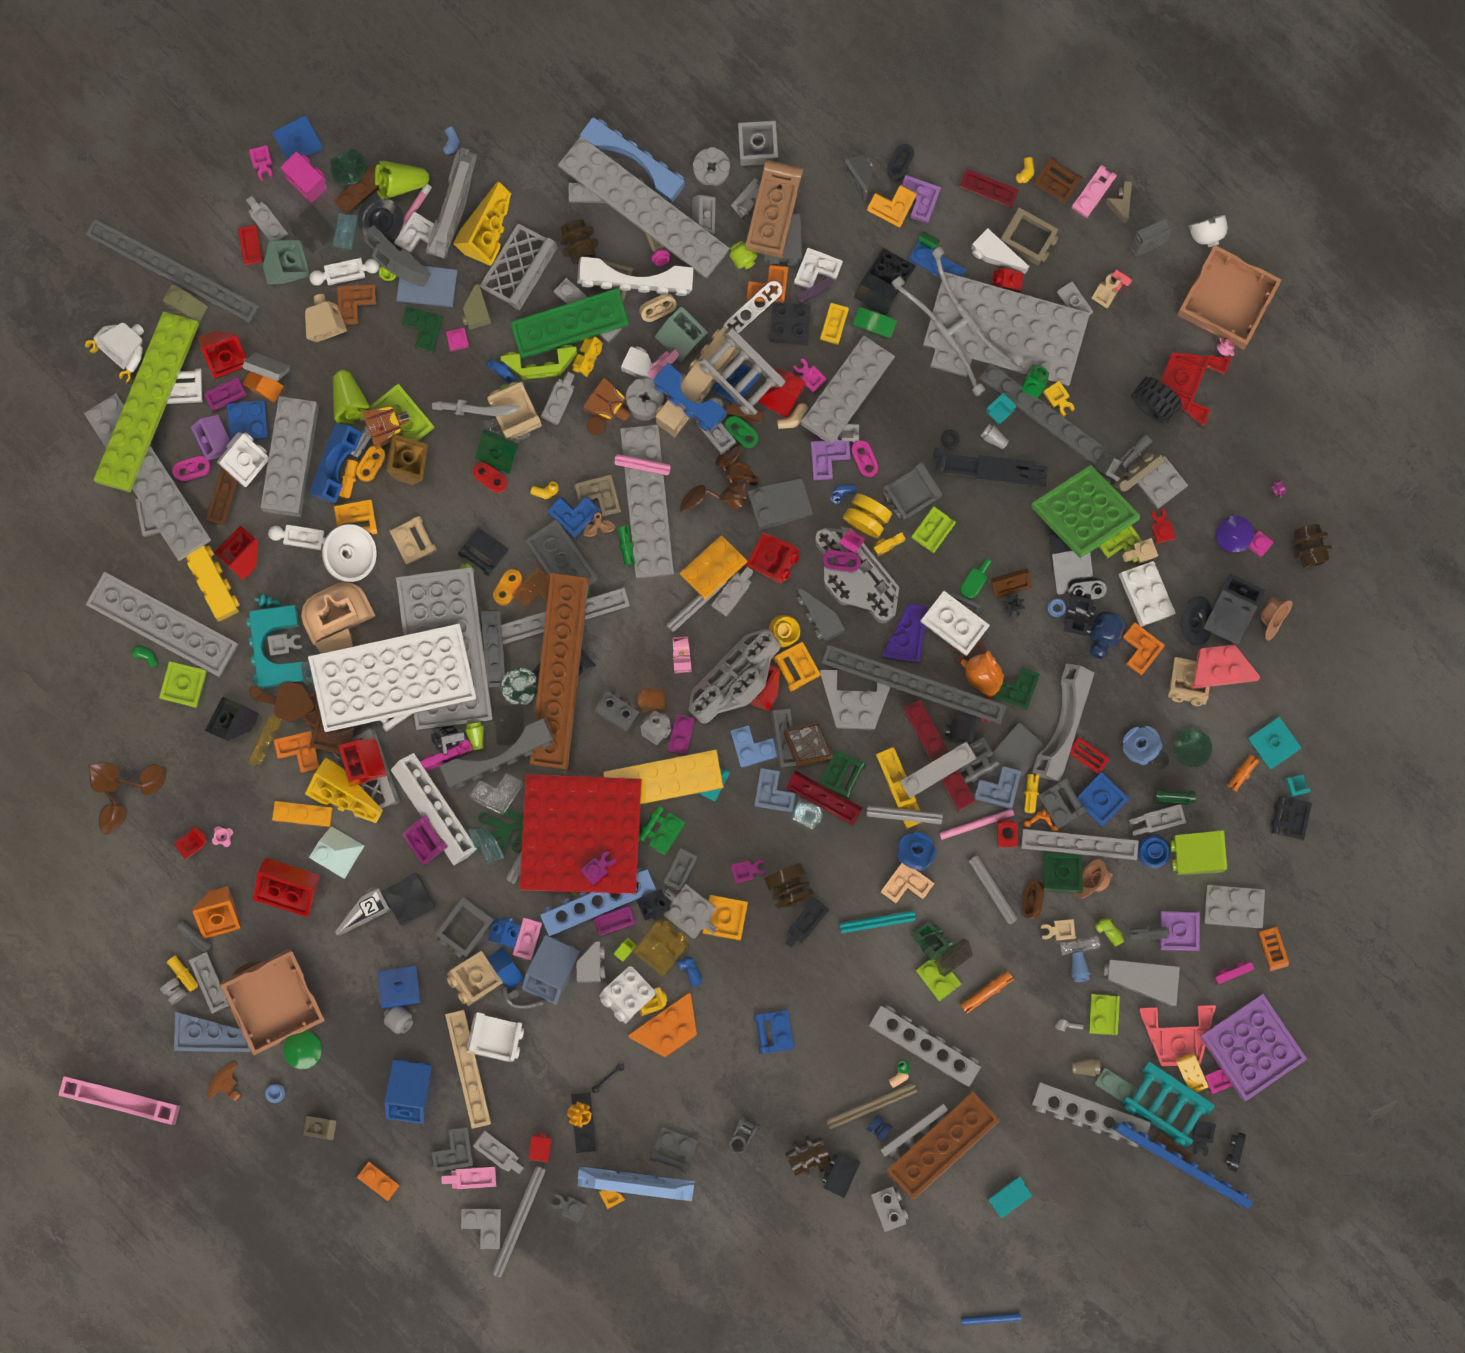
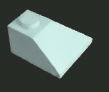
(336, 852)

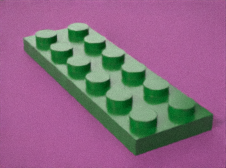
(570, 323)

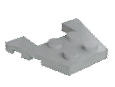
(853, 708)

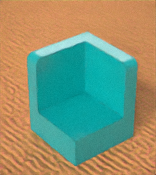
(1001, 409)
(1296, 786)

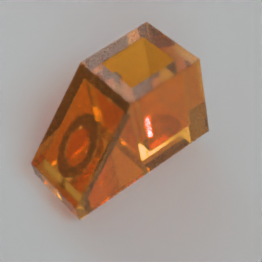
(652, 700)

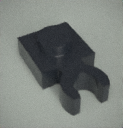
(1203, 1134)

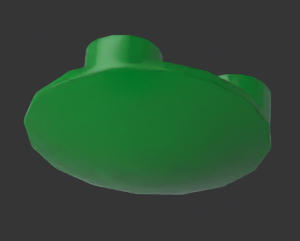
(302, 1050)

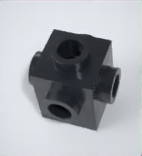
(653, 905)

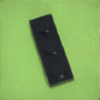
(584, 1135)

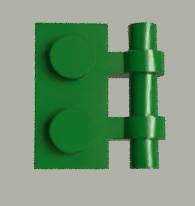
(667, 832)

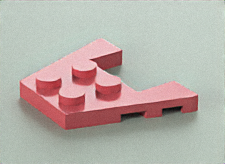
(1177, 1041)

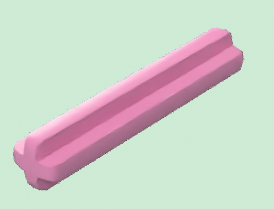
(642, 464)

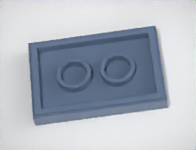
(437, 291)

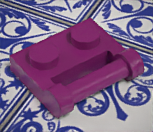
(420, 843)

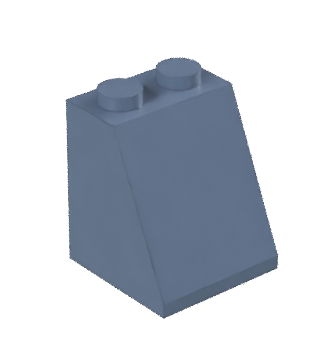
(550, 969)

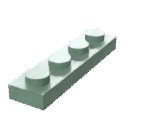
(1121, 1089)

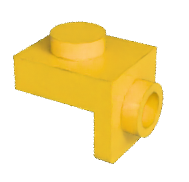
(657, 1003)

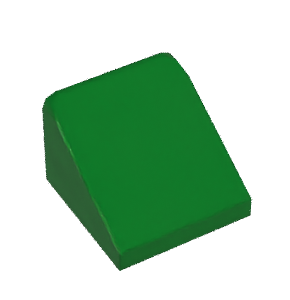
(928, 241)

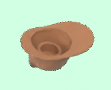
(1273, 615)
(1095, 878)

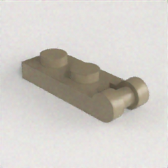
(1138, 471)

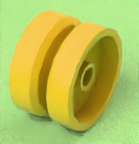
(867, 515)

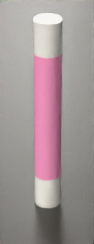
(416, 204)

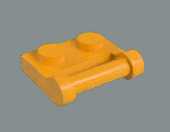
(356, 513)
(802, 663)

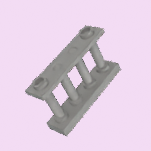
(746, 353)
(908, 1136)

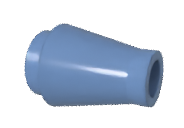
(1079, 968)

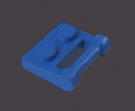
(780, 1032)

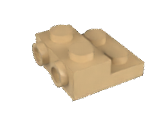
(1181, 683)
(473, 978)

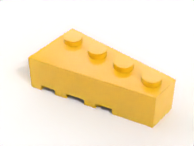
(212, 583)

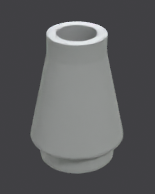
(994, 436)

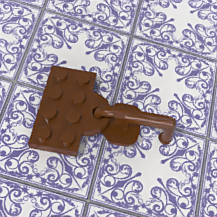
(293, 703)

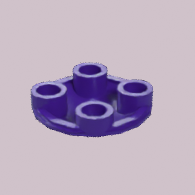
(1234, 534)

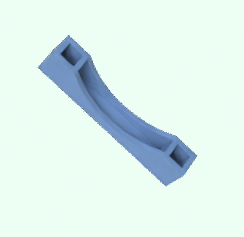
(666, 182)

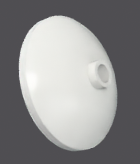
(359, 550)

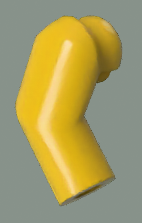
(1028, 171)
(546, 492)

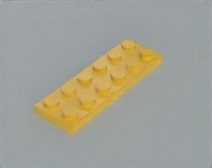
(675, 776)

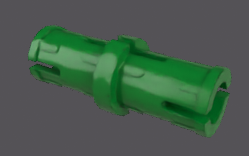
(626, 545)

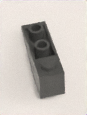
(825, 620)

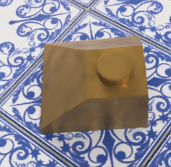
(406, 459)

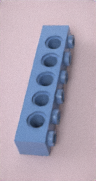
(554, 926)

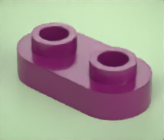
(841, 561)

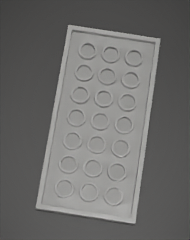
(1014, 324)
(442, 601)

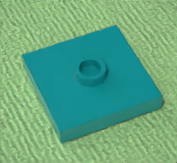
(1274, 743)

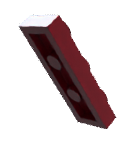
(989, 188)

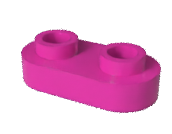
(865, 459)
(191, 467)

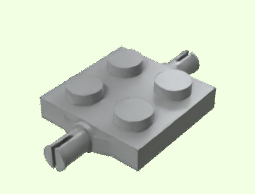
(690, 911)

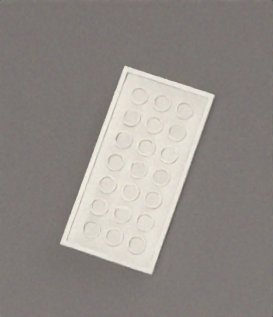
(392, 677)

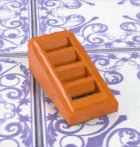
(1278, 964)

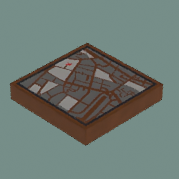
(808, 744)

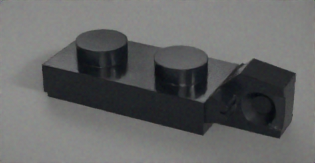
(806, 922)

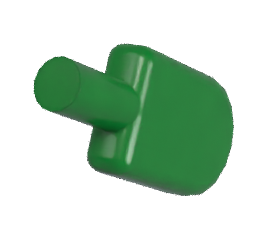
(975, 580)

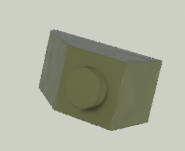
(185, 304)
(475, 310)

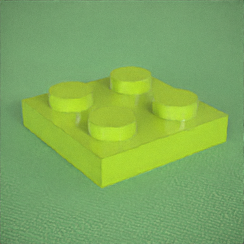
(183, 684)

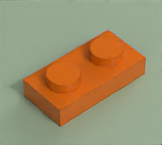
(378, 1181)

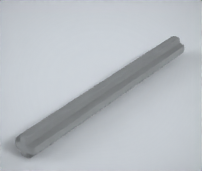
(518, 1221)

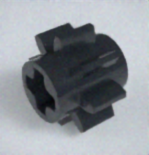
(1008, 607)

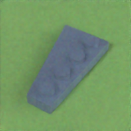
(206, 1036)

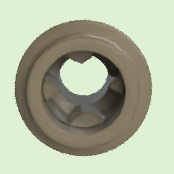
(1087, 1067)

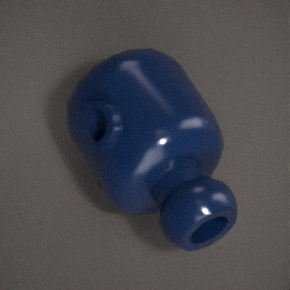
(1106, 633)

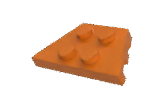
(669, 1028)

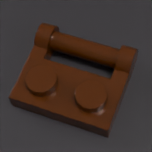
(1055, 185)

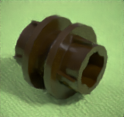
(578, 241)
(1311, 546)
(807, 1156)

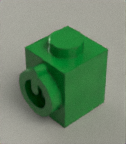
(1035, 380)

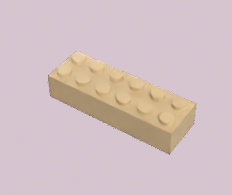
(695, 385)

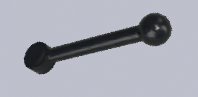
(620, 1067)

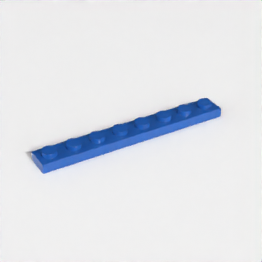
(1176, 1160)

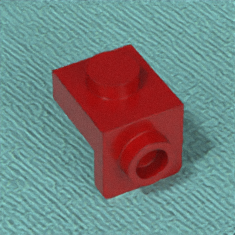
(1008, 279)
(191, 843)

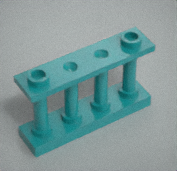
(1184, 1095)

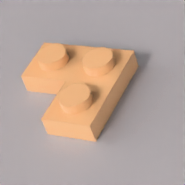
(906, 878)

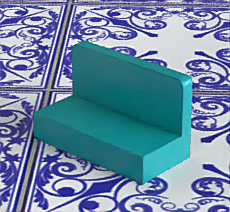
(1010, 1197)

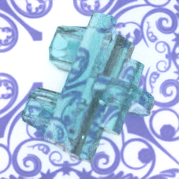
(345, 231)

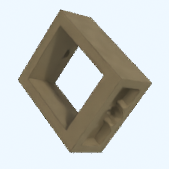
(1022, 251)

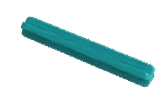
(878, 921)

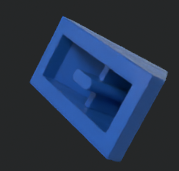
(505, 968)

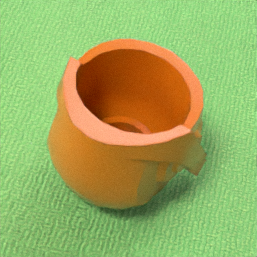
(984, 673)

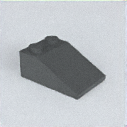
(779, 503)

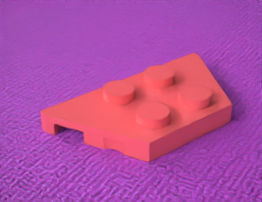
(1222, 667)

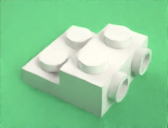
(243, 458)

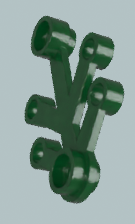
(505, 830)

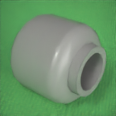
(398, 1019)

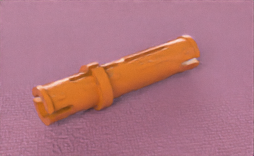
(990, 989)

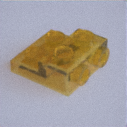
(661, 947)

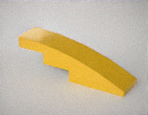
(894, 774)

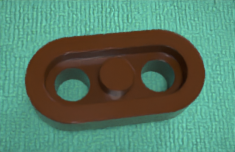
(1033, 900)

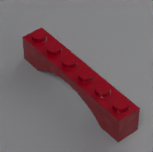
(935, 748)

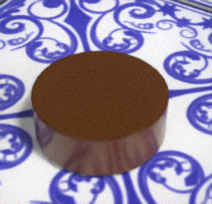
(596, 426)

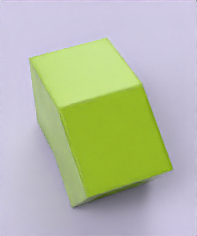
(625, 949)

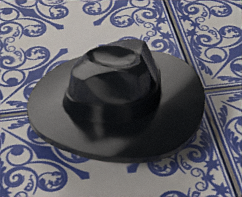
(383, 215)
(1193, 620)

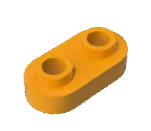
(370, 464)
(507, 587)

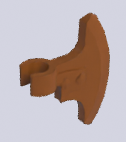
(225, 1083)

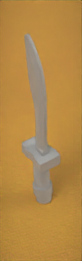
(461, 407)

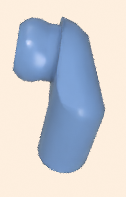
(453, 141)

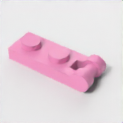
(1093, 192)

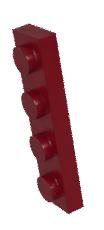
(824, 797)

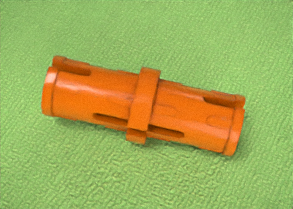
(1243, 773)

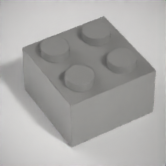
(757, 142)

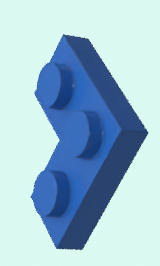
(574, 519)

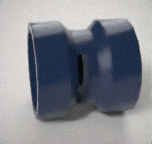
(882, 1131)

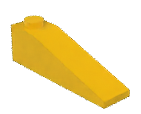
(482, 230)
(332, 787)

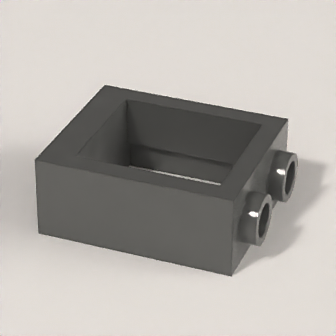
(478, 913)

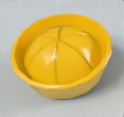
(785, 630)

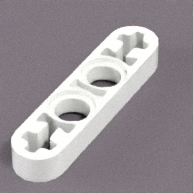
(750, 305)

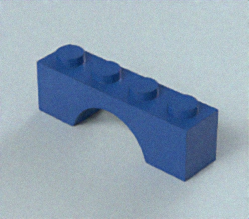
(707, 414)
(326, 483)

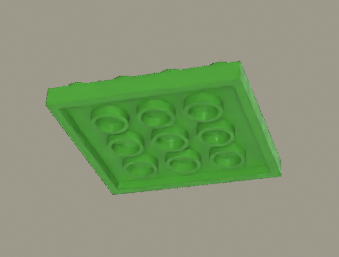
(1085, 511)

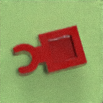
(1162, 529)

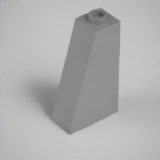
(1150, 980)

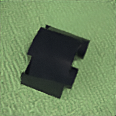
(1078, 616)

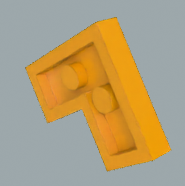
(893, 210)

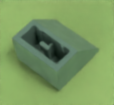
(681, 333)

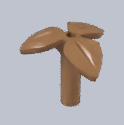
(605, 526)

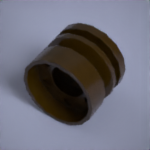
(789, 886)

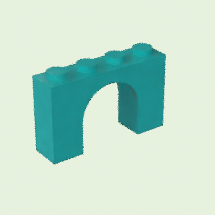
(262, 624)

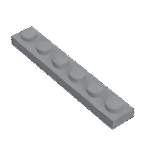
(1079, 844)

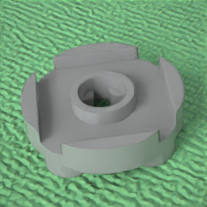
(711, 156)

